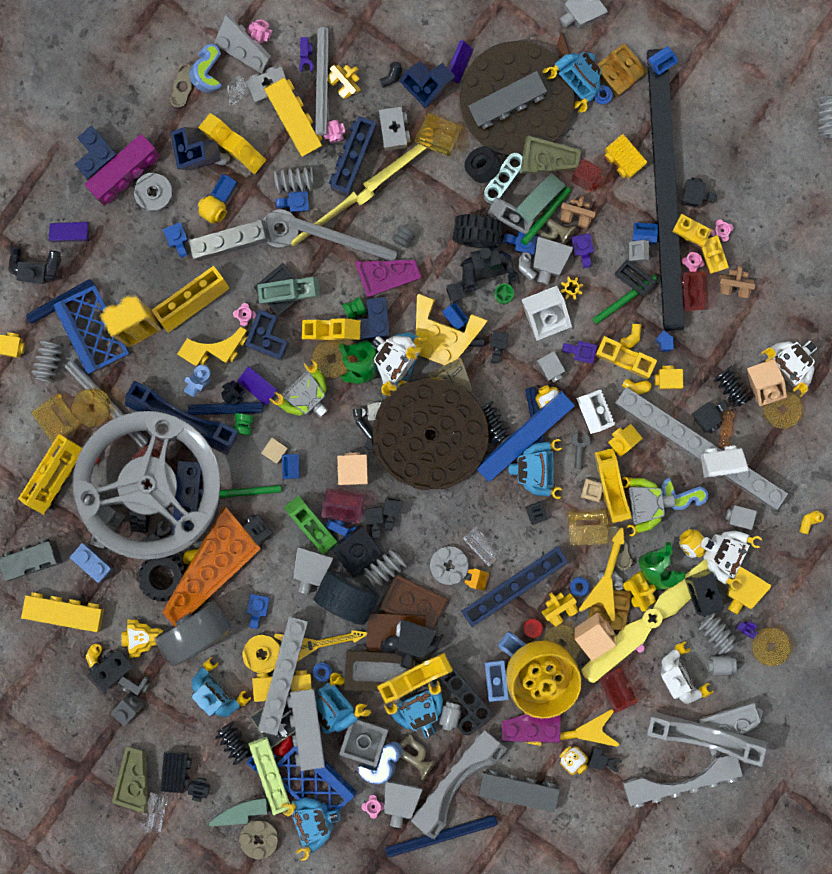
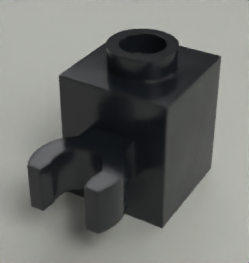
(695, 193)
(708, 417)
(257, 529)

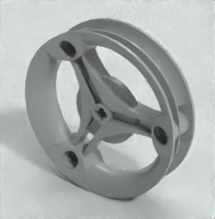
(140, 471)

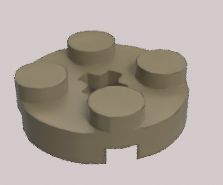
(258, 850)

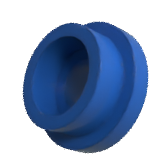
(605, 100)
(584, 591)
(317, 676)

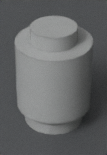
(721, 665)
(450, 716)

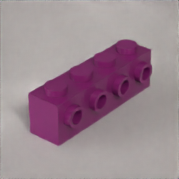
(122, 170)

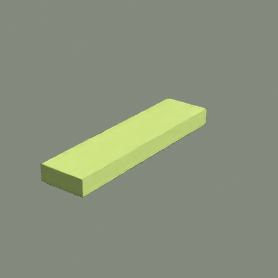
(269, 775)

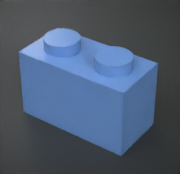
(91, 562)
(496, 680)

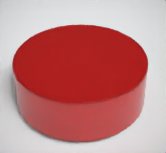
(532, 628)

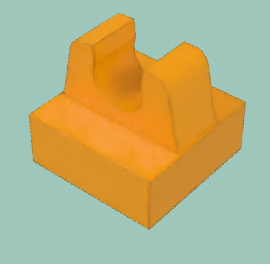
(478, 579)

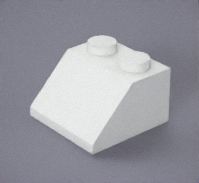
(546, 313)
(723, 462)

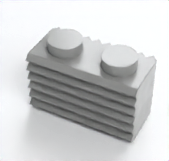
(506, 214)

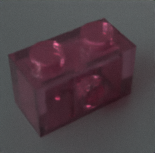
(342, 505)

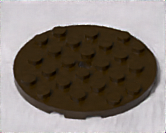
(501, 67)
(435, 406)

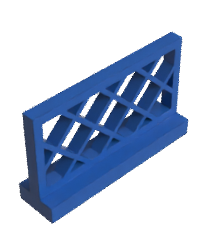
(74, 335)
(327, 774)

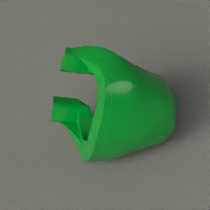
(361, 371)
(653, 568)

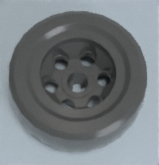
(193, 633)

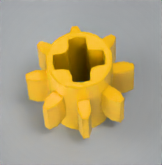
(574, 284)

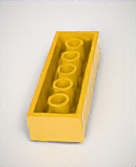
(130, 321)

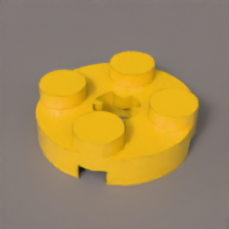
(251, 649)

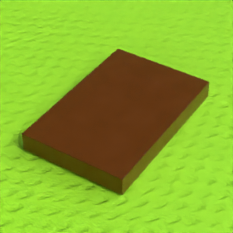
(413, 599)
(385, 625)

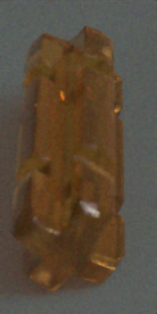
(726, 429)

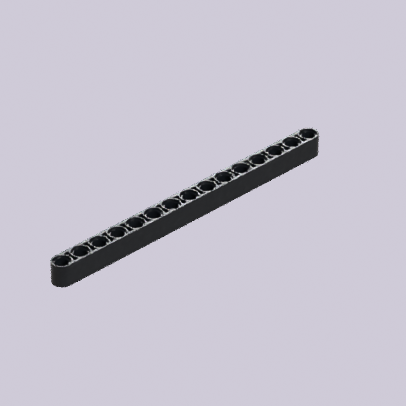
(665, 198)

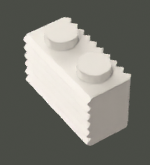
(595, 411)

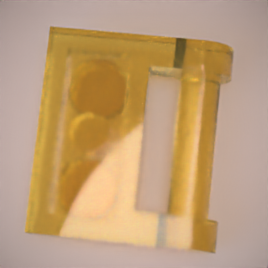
(50, 421)
(588, 533)

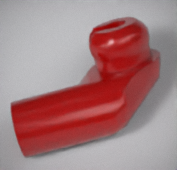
(282, 749)

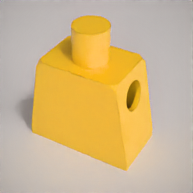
(748, 593)

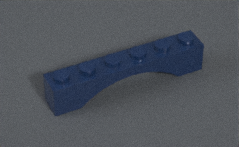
(215, 433)

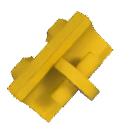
(338, 74)
(692, 230)
(714, 255)
(641, 591)
(557, 605)

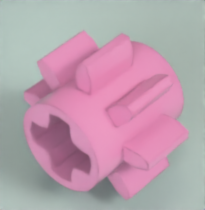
(259, 31)
(335, 131)

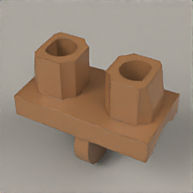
(584, 214)
(744, 285)

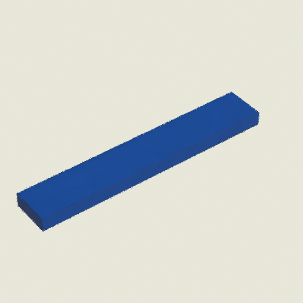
(525, 436)

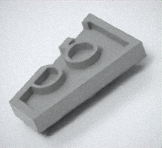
(238, 43)
(733, 720)

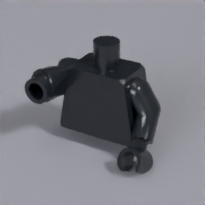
(487, 264)
(31, 269)
(411, 643)

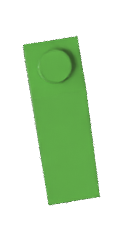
(310, 524)

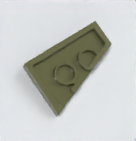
(548, 156)
(132, 781)

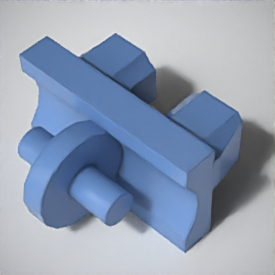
(198, 380)

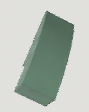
(540, 198)
(289, 290)
(240, 812)

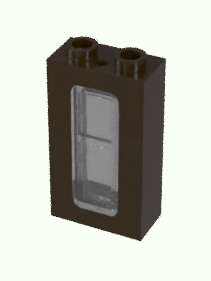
(369, 669)

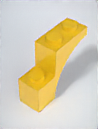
(232, 142)
(226, 350)
(612, 485)
(414, 678)

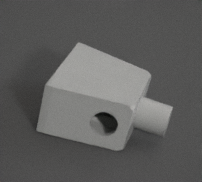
(582, 12)
(550, 259)
(109, 514)
(310, 569)
(400, 801)

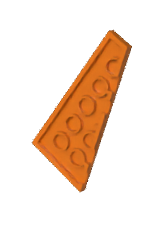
(217, 559)

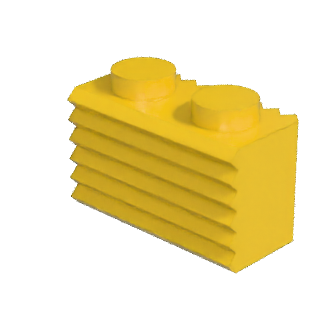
(625, 157)

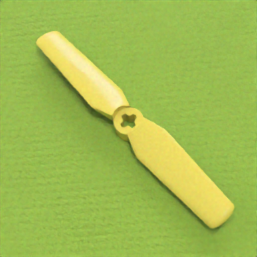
(367, 193)
(636, 632)

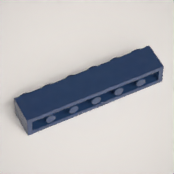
(514, 586)

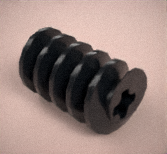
(733, 387)
(494, 426)
(233, 743)

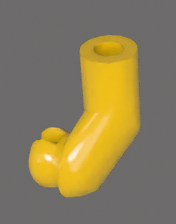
(633, 338)

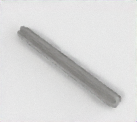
(322, 81)
(342, 238)
(87, 383)

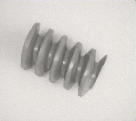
(826, 115)
(294, 180)
(46, 361)
(384, 568)
(718, 633)

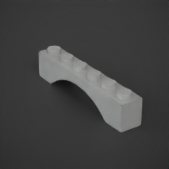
(282, 676)
(737, 745)
(720, 769)
(433, 814)

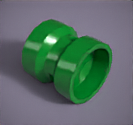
(503, 291)
(354, 308)
(244, 420)

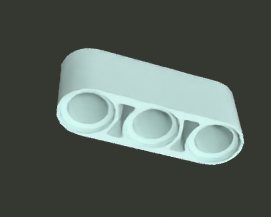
(505, 169)

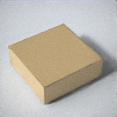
(274, 450)
(592, 490)

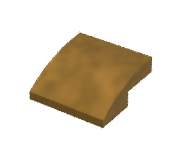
(621, 70)
(621, 609)

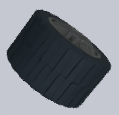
(346, 597)

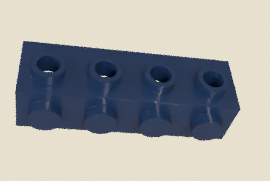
(353, 156)
(188, 491)

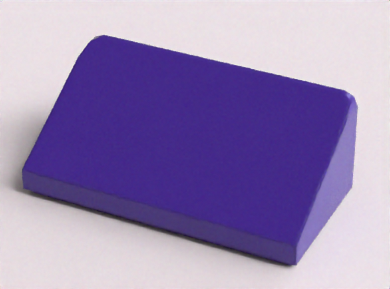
(460, 60)
(68, 232)
(257, 385)

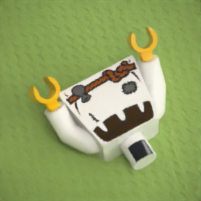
(394, 359)
(794, 363)
(726, 554)
(678, 679)

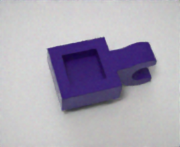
(305, 50)
(583, 247)
(583, 351)
(747, 628)

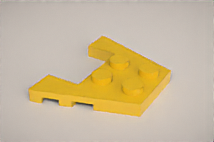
(443, 342)

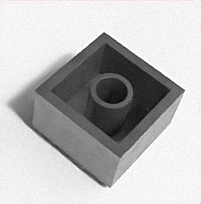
(364, 742)

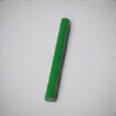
(546, 215)
(619, 303)
(250, 491)

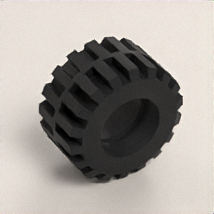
(477, 231)
(146, 581)

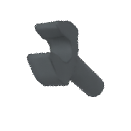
(579, 449)

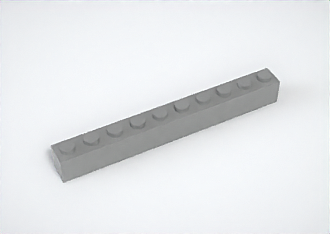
(695, 446)

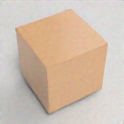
(767, 382)
(352, 469)
(595, 636)

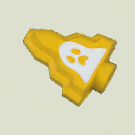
(138, 637)

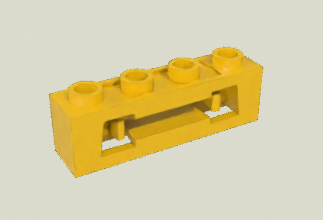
(51, 474)

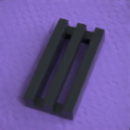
(647, 288)

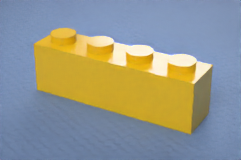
(292, 116)
(190, 299)
(62, 613)

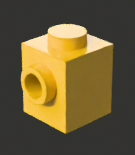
(11, 345)
(669, 378)
(624, 439)

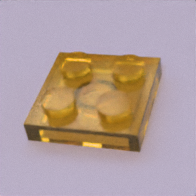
(438, 134)

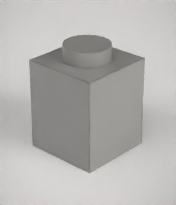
(551, 367)
(740, 517)

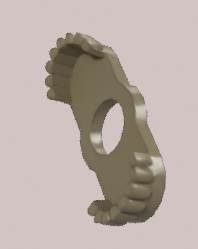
(180, 98)
(623, 560)

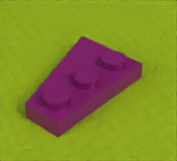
(386, 275)
(531, 729)

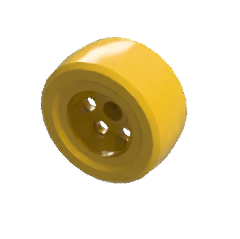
(543, 699)

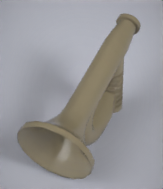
(564, 232)
(423, 767)

